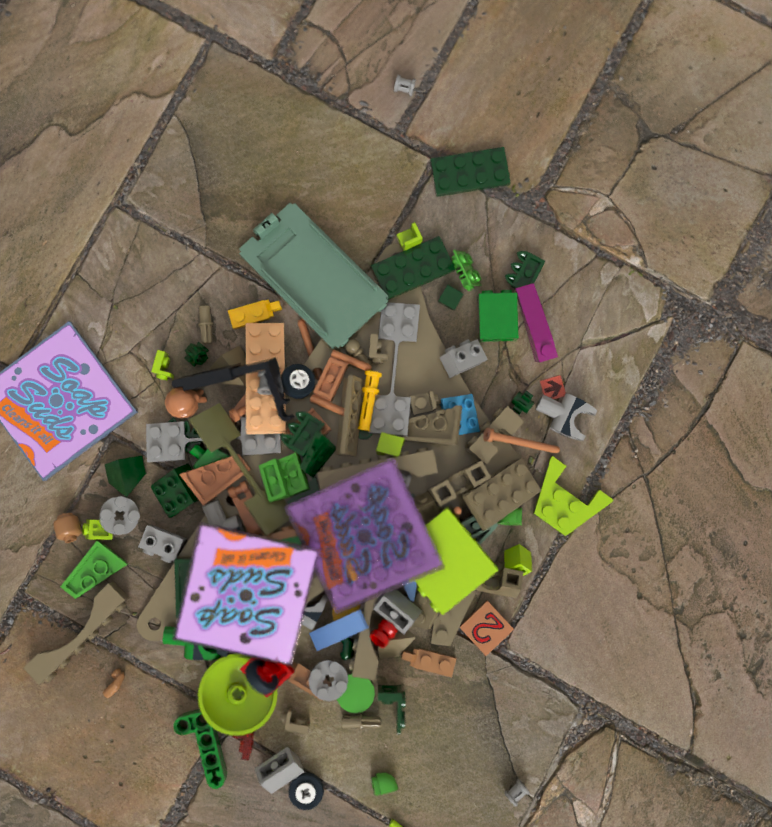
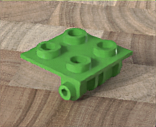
(464, 261)

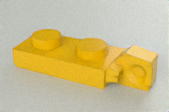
(253, 313)

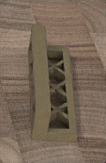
(348, 424)

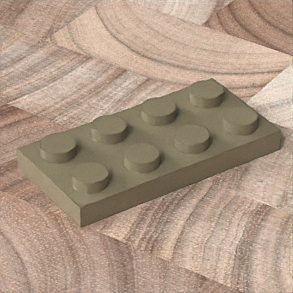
(501, 494)

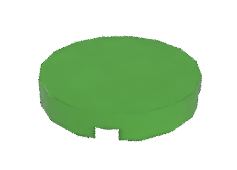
(358, 695)

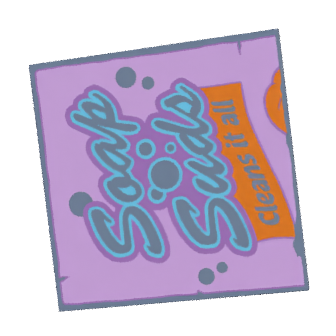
(60, 401)

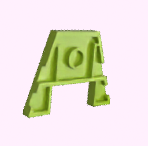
(560, 507)

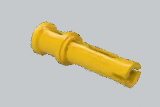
(370, 391)

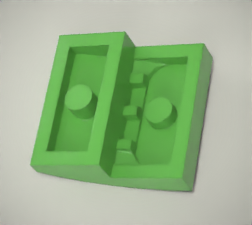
(283, 477)

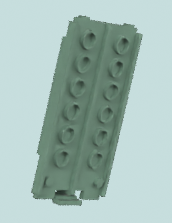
(313, 275)

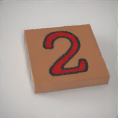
(486, 628)

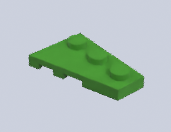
(93, 569)

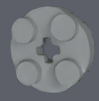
(107, 515)
(322, 690)

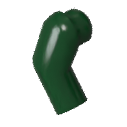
(347, 651)

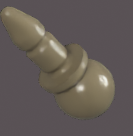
(353, 347)

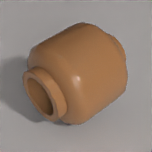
(67, 527)

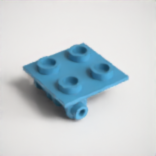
(469, 419)

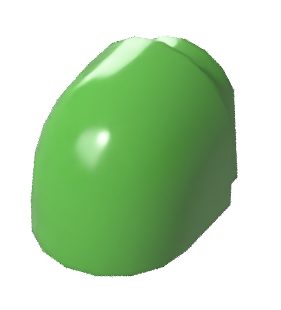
(513, 518)
(383, 783)

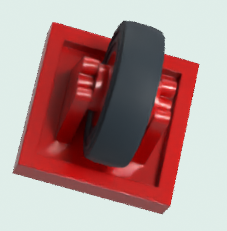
(266, 675)

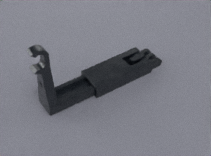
(237, 370)

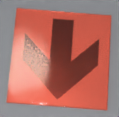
(553, 387)

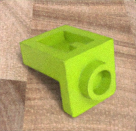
(160, 363)
(93, 531)

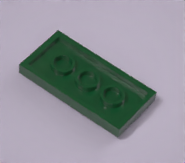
(470, 171)
(413, 267)

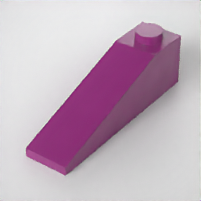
(536, 324)

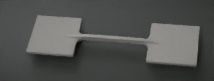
(390, 411)
(168, 441)

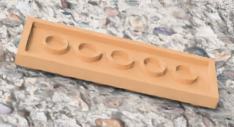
(263, 343)

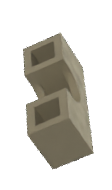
(505, 421)
(458, 483)
(503, 583)

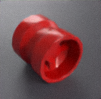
(384, 632)

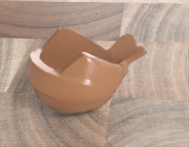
(183, 403)

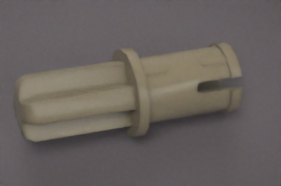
(205, 324)
(360, 722)

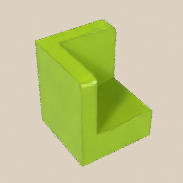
(410, 237)
(389, 445)
(518, 559)

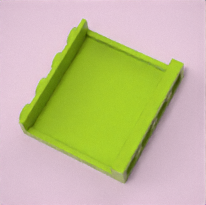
(463, 559)

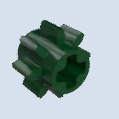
(196, 354)
(522, 402)

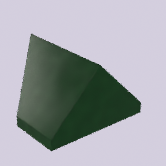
(125, 473)

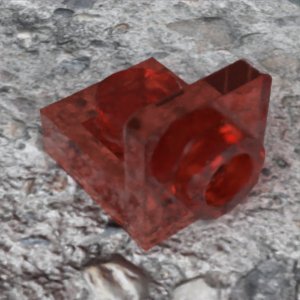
(246, 745)

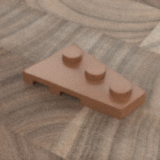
(213, 478)

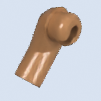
(116, 684)

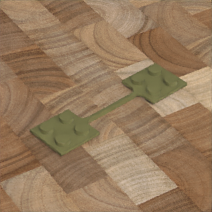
(218, 431)

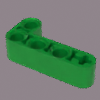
(205, 748)

